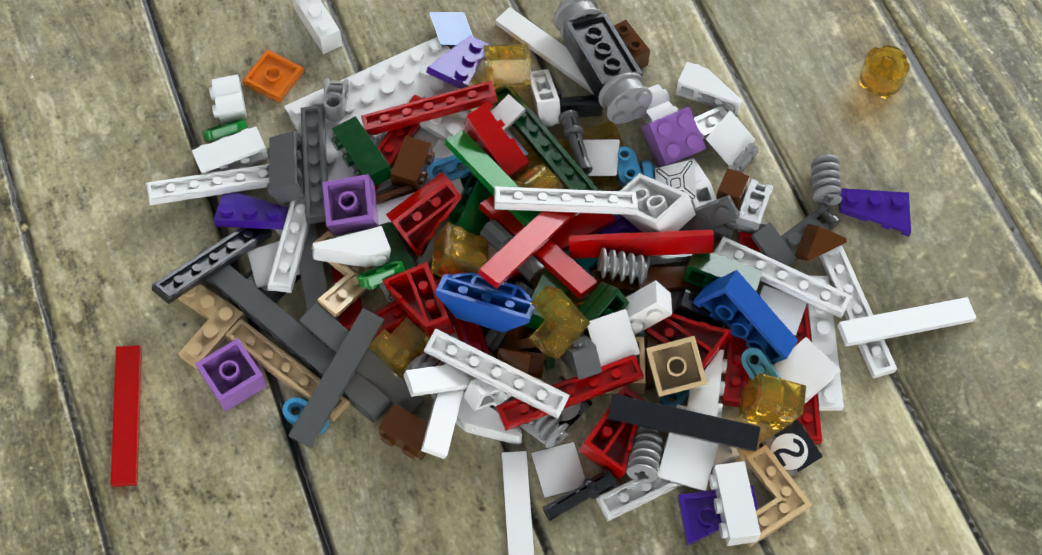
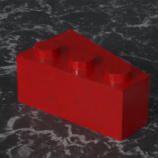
(495, 142)
(424, 211)
(416, 295)
(708, 337)
(611, 441)

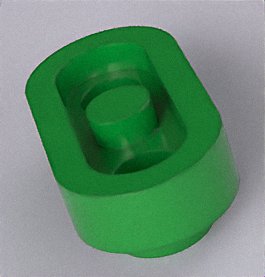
(230, 128)
(373, 278)

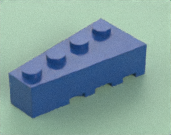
(747, 315)

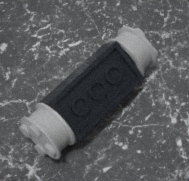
(603, 60)

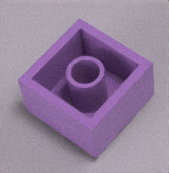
(673, 137)
(350, 204)
(231, 375)

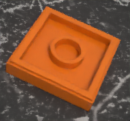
(273, 76)

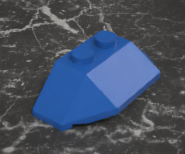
(479, 302)

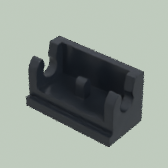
(584, 105)
(686, 308)

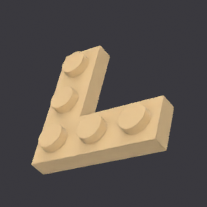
(344, 291)
(220, 317)
(787, 496)

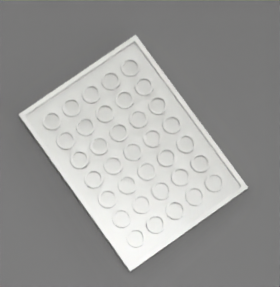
(379, 88)

